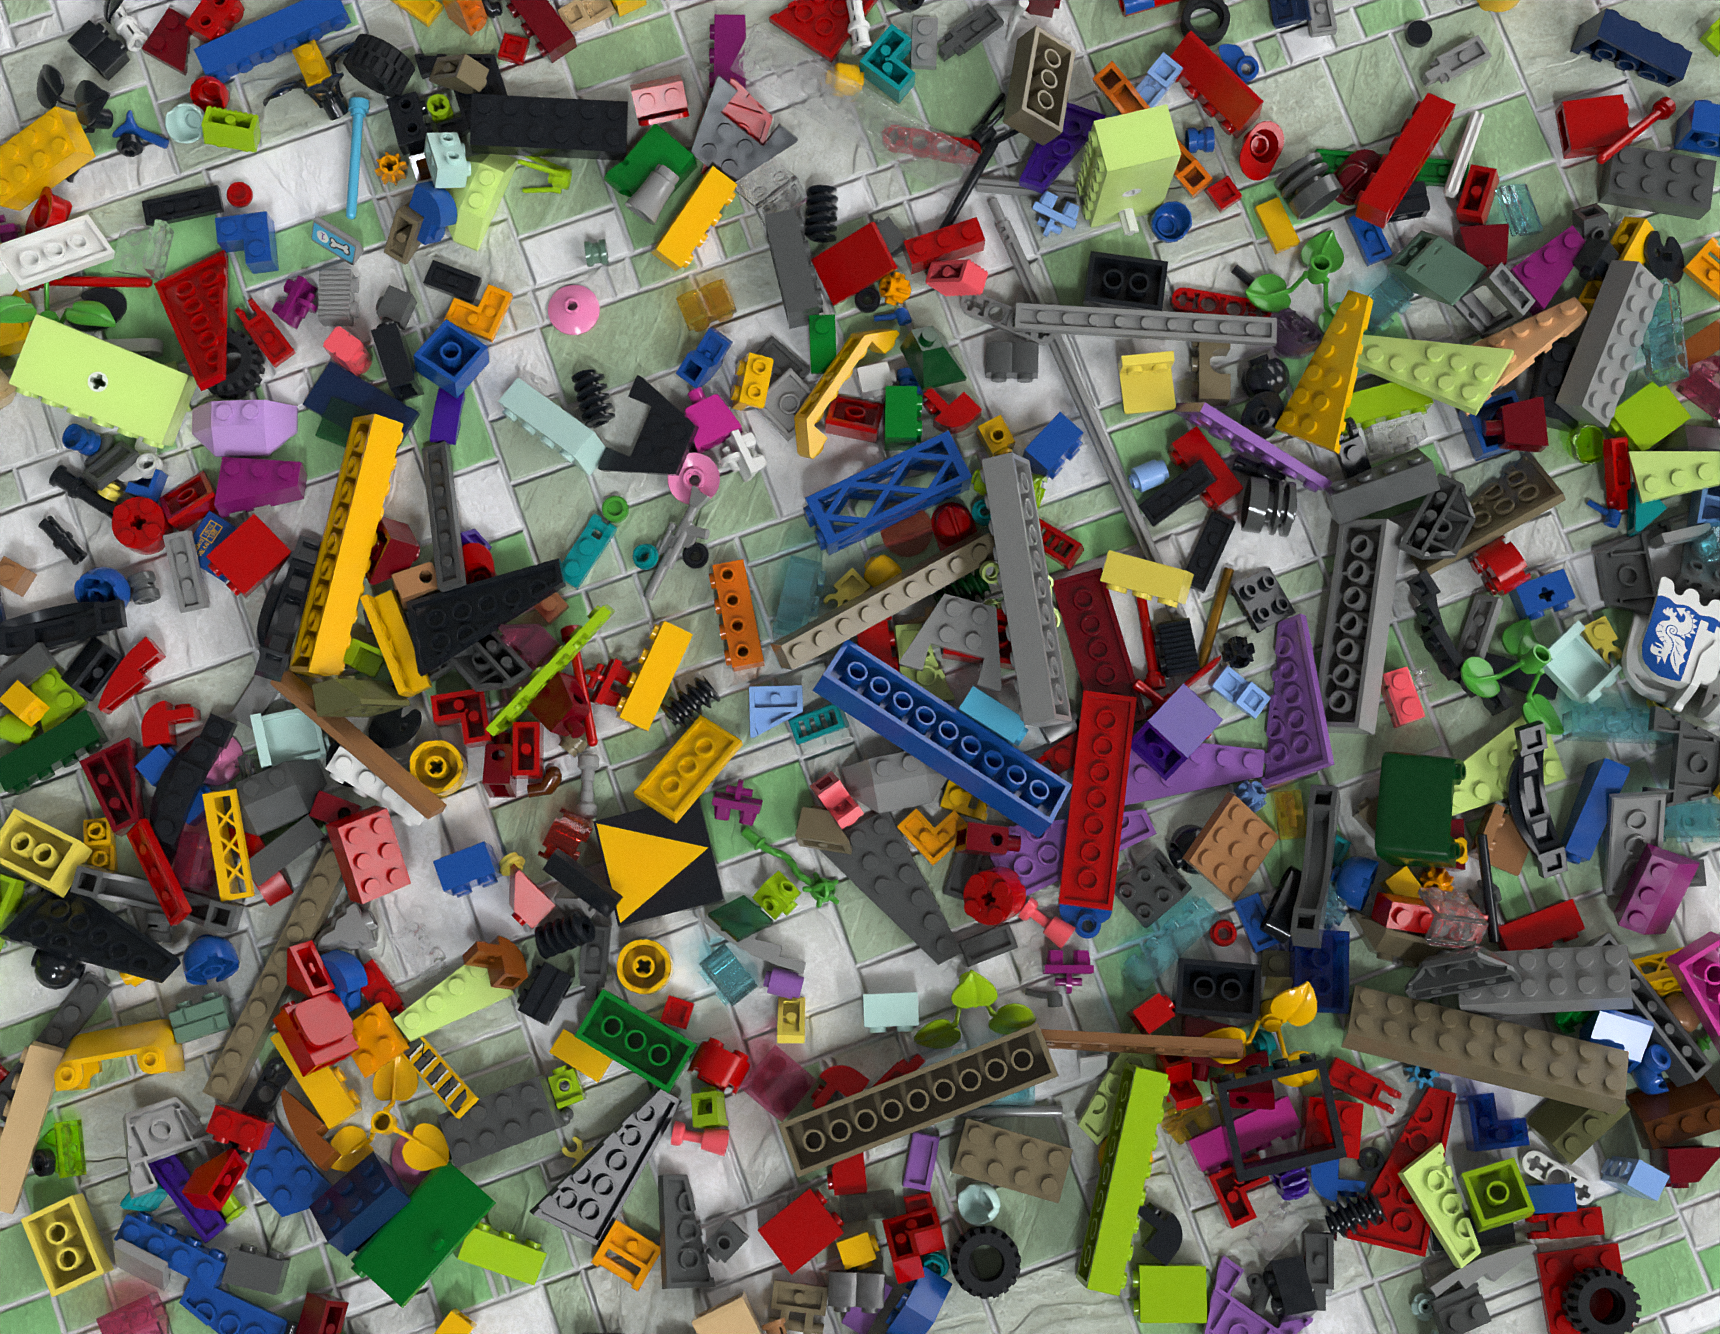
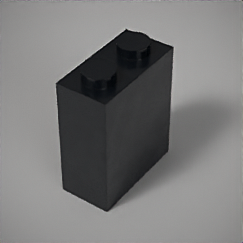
(397, 361)

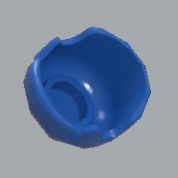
(1171, 222)
(1648, 1081)

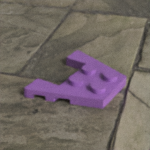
(1230, 1316)

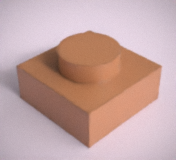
(551, 607)

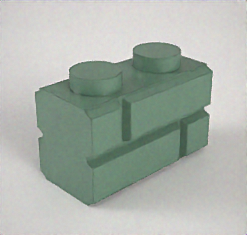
(202, 1018)

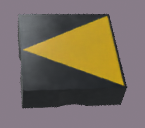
(658, 863)

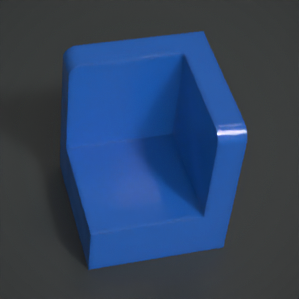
(148, 488)

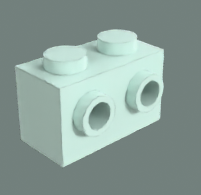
(446, 160)

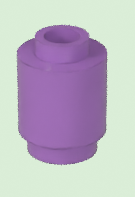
(783, 983)

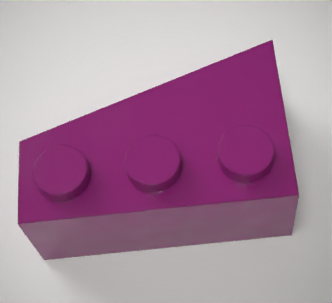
(1548, 267)
(257, 483)

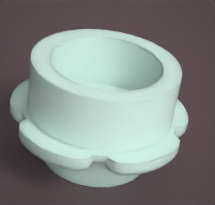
(1417, 1306)

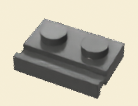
(1459, 1310)

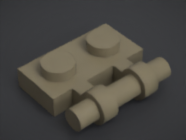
(802, 1299)

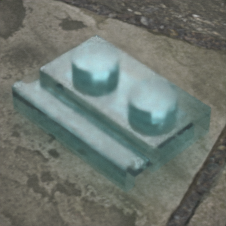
(1519, 210)

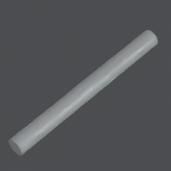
(1014, 1111)

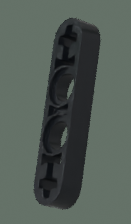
(255, 1103)

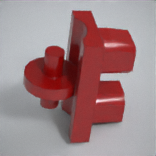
(603, 693)

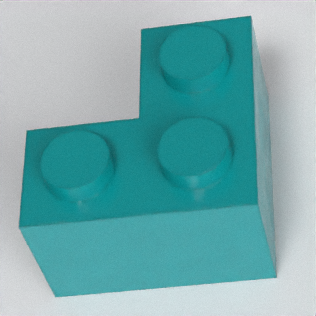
(884, 64)

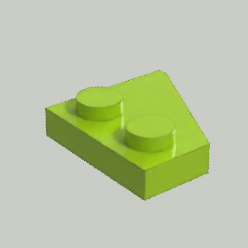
(59, 696)

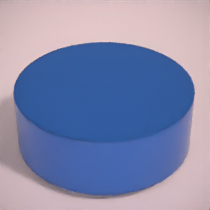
(1657, 1058)

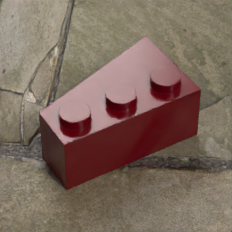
(117, 784)

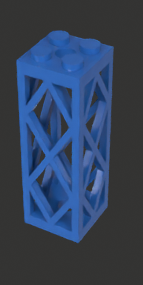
(836, 496)

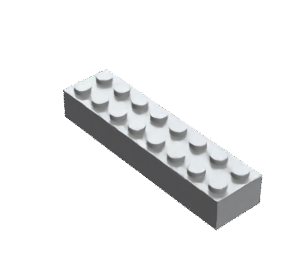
(1358, 624)

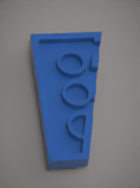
(230, 1313)

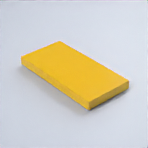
(688, 768)

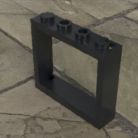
(1290, 1160)

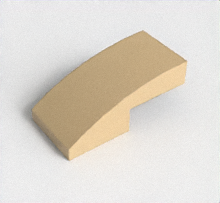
(585, 13)

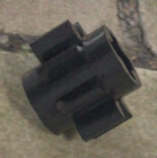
(1238, 652)

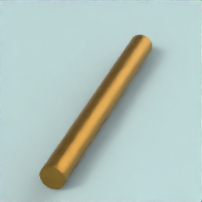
(1215, 617)

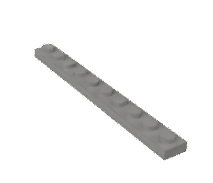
(1145, 324)

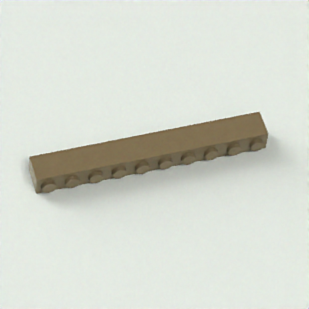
(884, 600)
(272, 988)

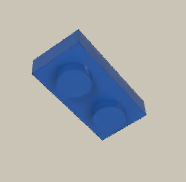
(1369, 240)
(1250, 914)

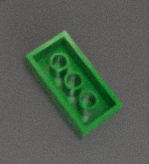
(636, 1040)

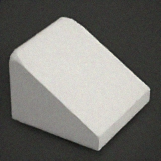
(1092, 1065)

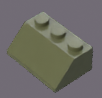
(355, 697)
(1570, 1128)

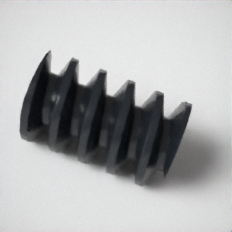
(819, 215)
(591, 398)
(690, 702)
(564, 934)
(1354, 1214)

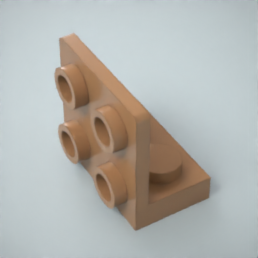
(1504, 843)

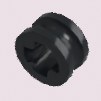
(1379, 1160)

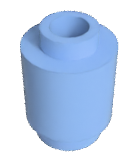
(1148, 475)

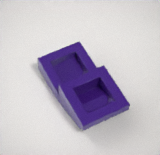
(446, 417)

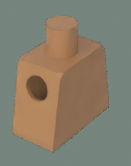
(410, 583)

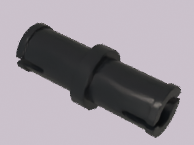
(1257, 470)
(62, 540)

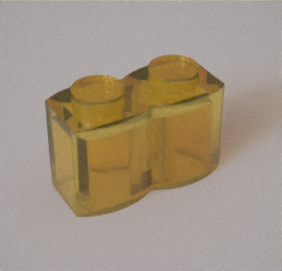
(706, 305)

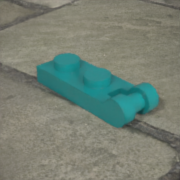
(587, 551)

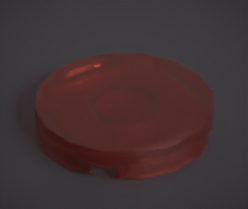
(905, 541)

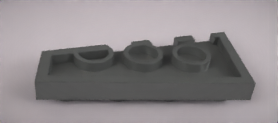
(680, 1241)

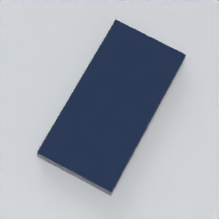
(349, 388)

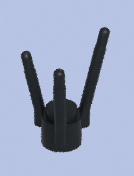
(984, 131)

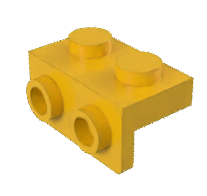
(752, 381)

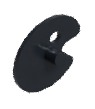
(1669, 259)
(111, 299)
(393, 730)

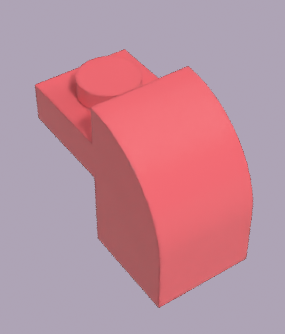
(836, 800)

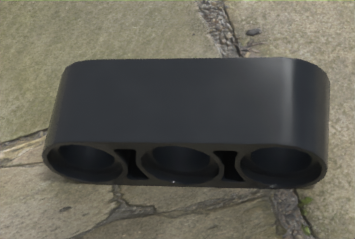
(1280, 911)

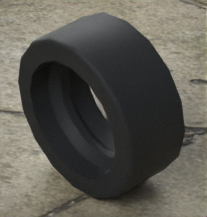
(1216, 6)

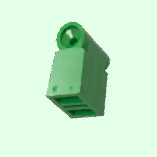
(653, 149)

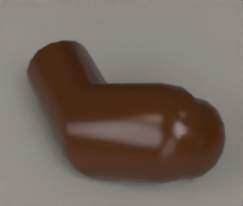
(548, 785)

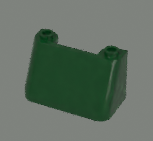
(1417, 810)

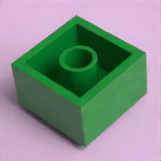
(901, 413)

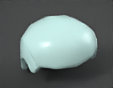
(185, 123)
(978, 1203)

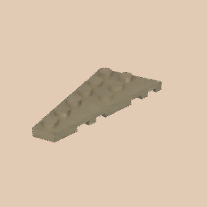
(1503, 507)

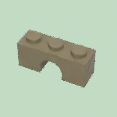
(1208, 384)

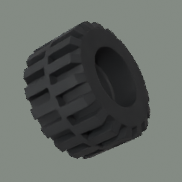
(379, 65)
(247, 372)
(985, 1286)
(1579, 1296)

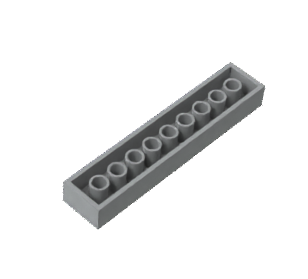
(1025, 591)

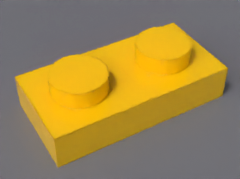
(311, 62)

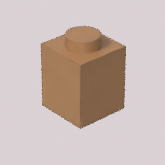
(15, 576)

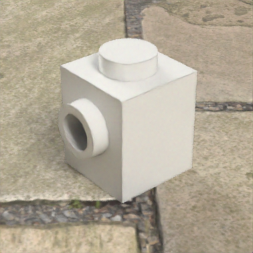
(874, 379)

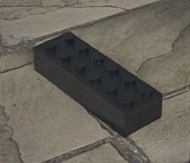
(549, 127)

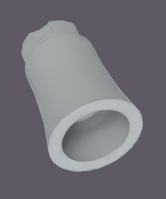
(653, 194)

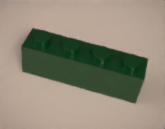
(50, 752)

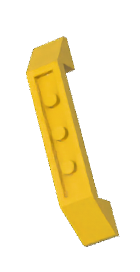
(808, 438)

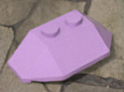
(244, 426)

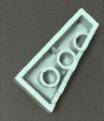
(553, 426)

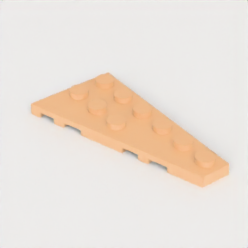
(1534, 336)

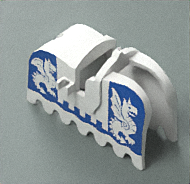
(1676, 651)

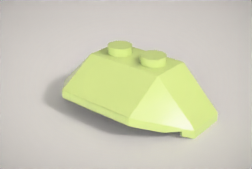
(480, 198)

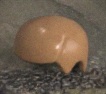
(1683, 1011)

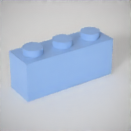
(1634, 1177)

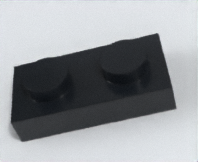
(452, 281)

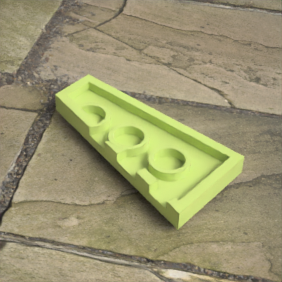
(1434, 1193)

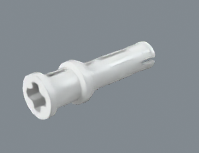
(127, 27)
(858, 28)

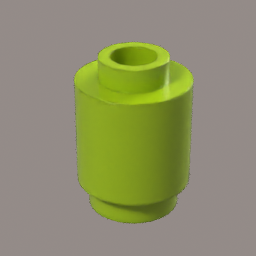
(15, 730)

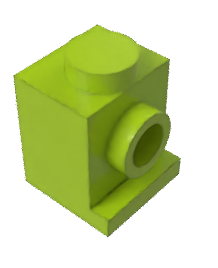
(573, 1094)
(701, 1103)

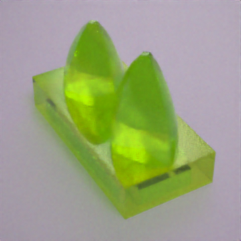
(69, 1146)

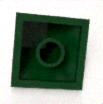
(931, 358)

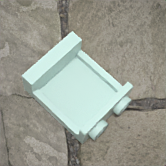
(1578, 667)
(287, 737)

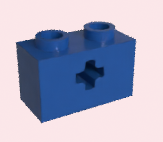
(1553, 585)

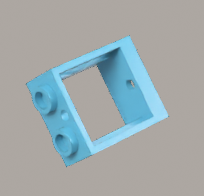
(994, 716)

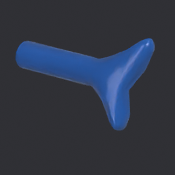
(131, 127)

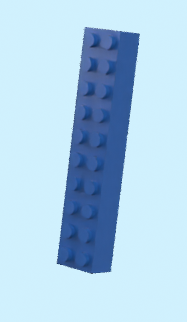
(943, 738)

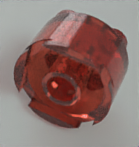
(566, 835)

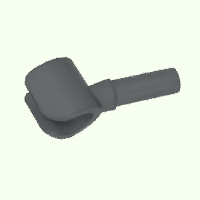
(1054, 998)

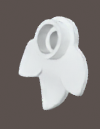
(139, 469)

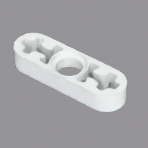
(1543, 1160)

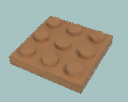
(1231, 847)

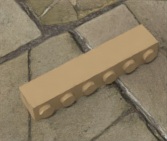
(25, 1119)

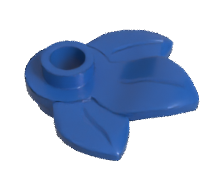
(1234, 58)
(1076, 916)

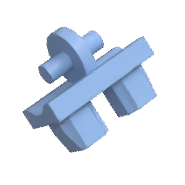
(1045, 207)

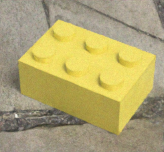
(1146, 579)
(40, 852)
(67, 1244)

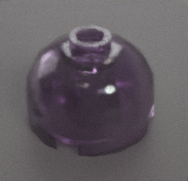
(1295, 336)

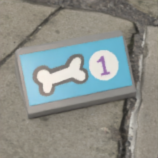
(336, 241)

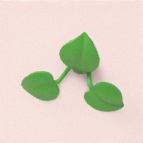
(1322, 257)
(93, 313)
(1520, 642)

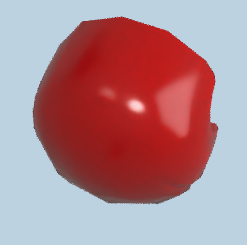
(209, 92)

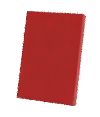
(854, 263)

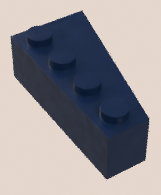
(1632, 48)

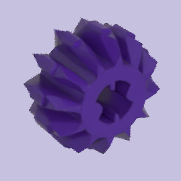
(1291, 1184)

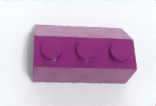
(1654, 891)

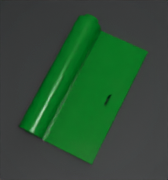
(423, 1233)

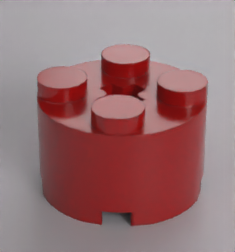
(129, 518)
(1500, 566)
(994, 895)
(719, 1066)

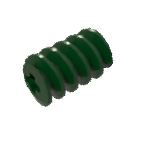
(965, 588)

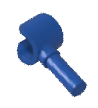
(901, 314)
(1612, 516)

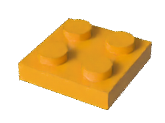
(377, 1040)

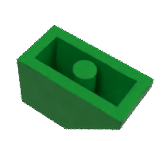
(822, 342)

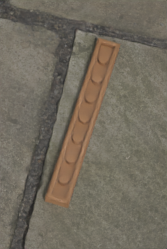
(362, 748)
(1144, 1044)

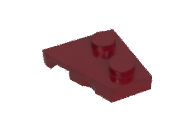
(170, 41)

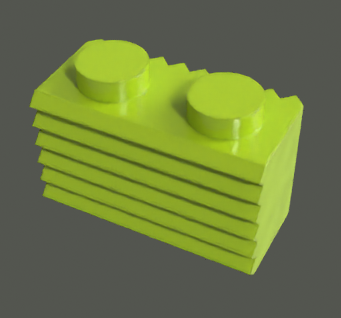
(231, 129)

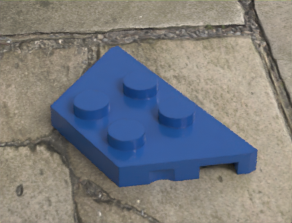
(286, 1175)

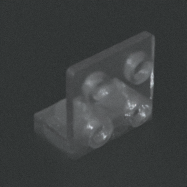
(771, 189)
(143, 249)
(1455, 921)

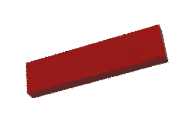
(159, 872)

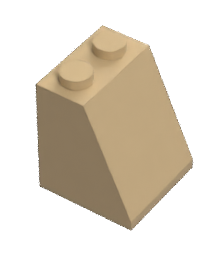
(728, 1317)

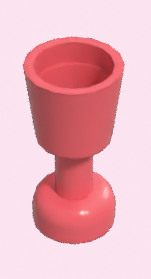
(1056, 929)
(711, 1139)

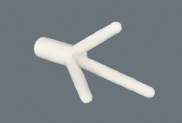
(1018, 11)

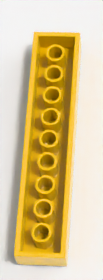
(346, 547)

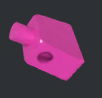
(712, 418)

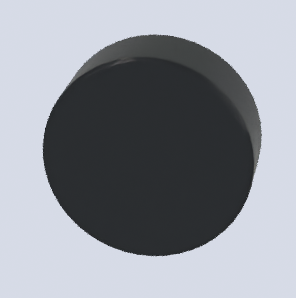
(1418, 34)
(44, 1162)

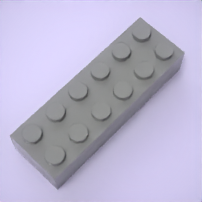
(1609, 343)
(1558, 982)

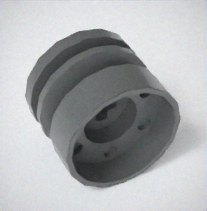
(1308, 186)
(1268, 506)

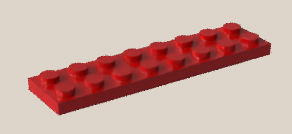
(1097, 800)

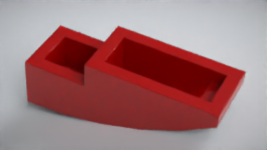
(130, 675)

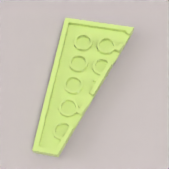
(1439, 370)
(1489, 768)

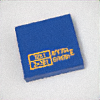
(208, 536)

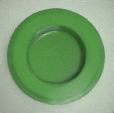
(615, 509)

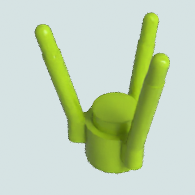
(559, 175)

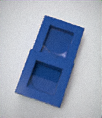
(1552, 1197)

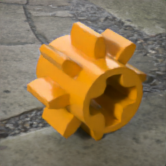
(384, 170)
(895, 288)
(1437, 878)

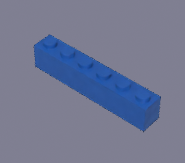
(271, 37)

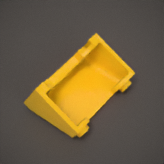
(150, 1040)

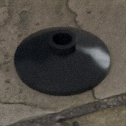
(1262, 413)

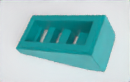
(815, 714)
(147, 1202)

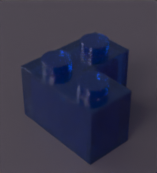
(1483, 1127)

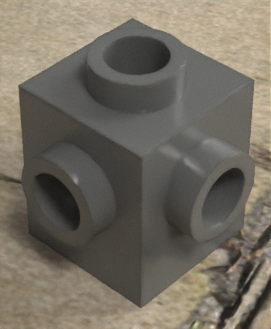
(1592, 222)

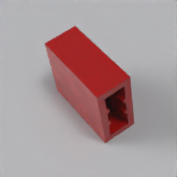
(1591, 124)
(248, 556)
(802, 1229)

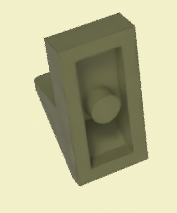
(1274, 973)

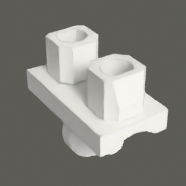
(739, 457)

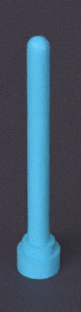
(358, 109)

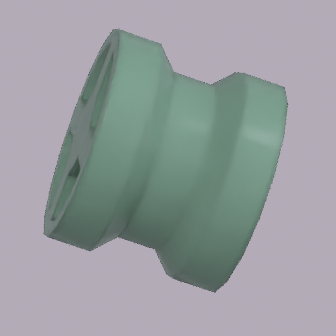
(596, 252)

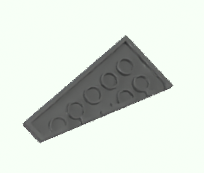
(892, 881)

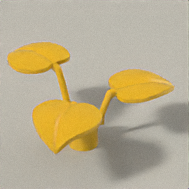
(1292, 1005)
(426, 1145)

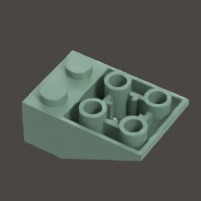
(1436, 268)

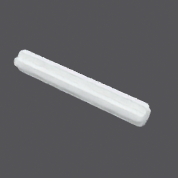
(1463, 154)

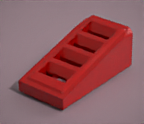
(1074, 554)

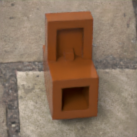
(502, 959)

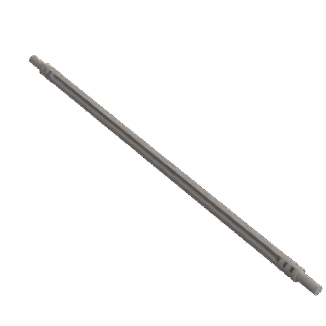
(1082, 401)

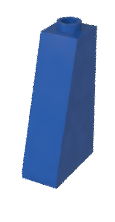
(1591, 808)

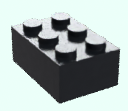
(1124, 282)

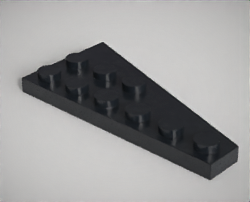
(462, 616)
(89, 933)

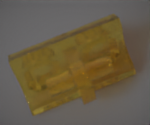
(1289, 814)
(1176, 1126)

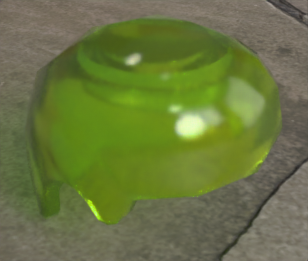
(1585, 444)

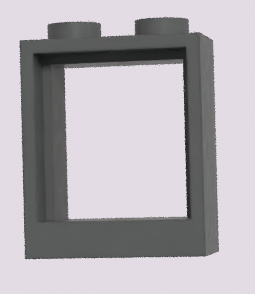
(1506, 290)

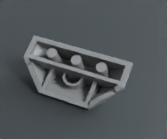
(892, 782)

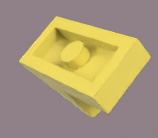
(791, 1020)

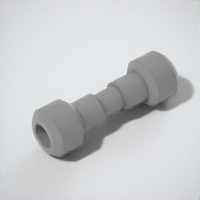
(588, 765)

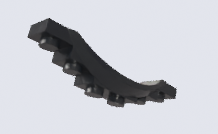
(284, 609)
(61, 625)
(1439, 644)
(183, 780)
(1529, 802)

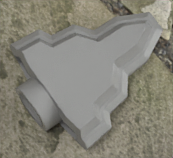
(349, 929)

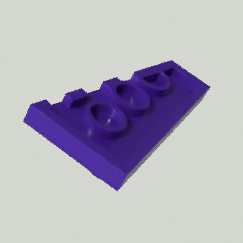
(1052, 158)

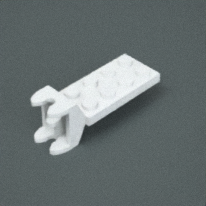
(51, 254)

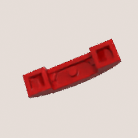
(275, 888)

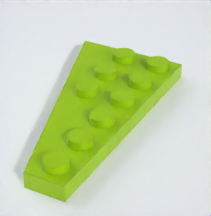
(542, 675)

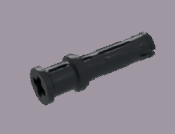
(78, 488)

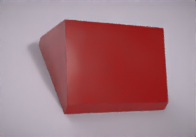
(854, 418)
(189, 502)

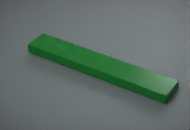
(1434, 171)

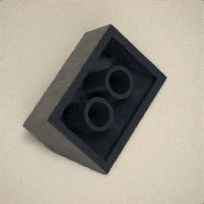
(1547, 382)
(1216, 988)

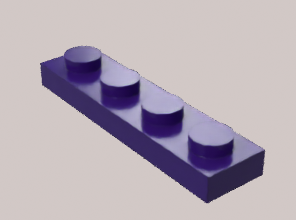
(173, 1177)

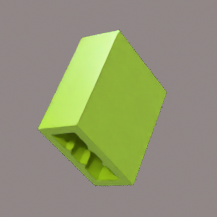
(1648, 417)
(1170, 1293)

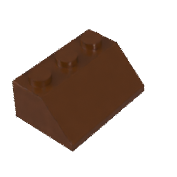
(1675, 1114)

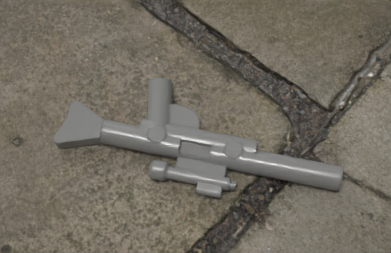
(673, 544)

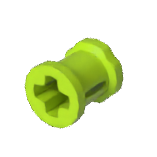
(438, 102)
(233, 1209)

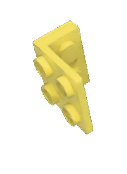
(1147, 382)

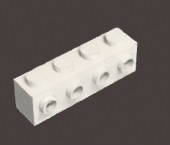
(349, 769)

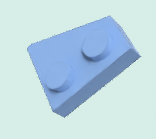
(773, 706)

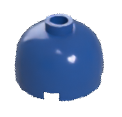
(102, 585)
(1354, 880)
(209, 958)

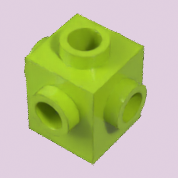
(777, 896)

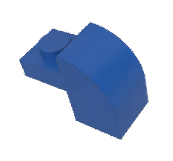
(437, 209)
(706, 360)
(347, 976)
(1325, 1181)

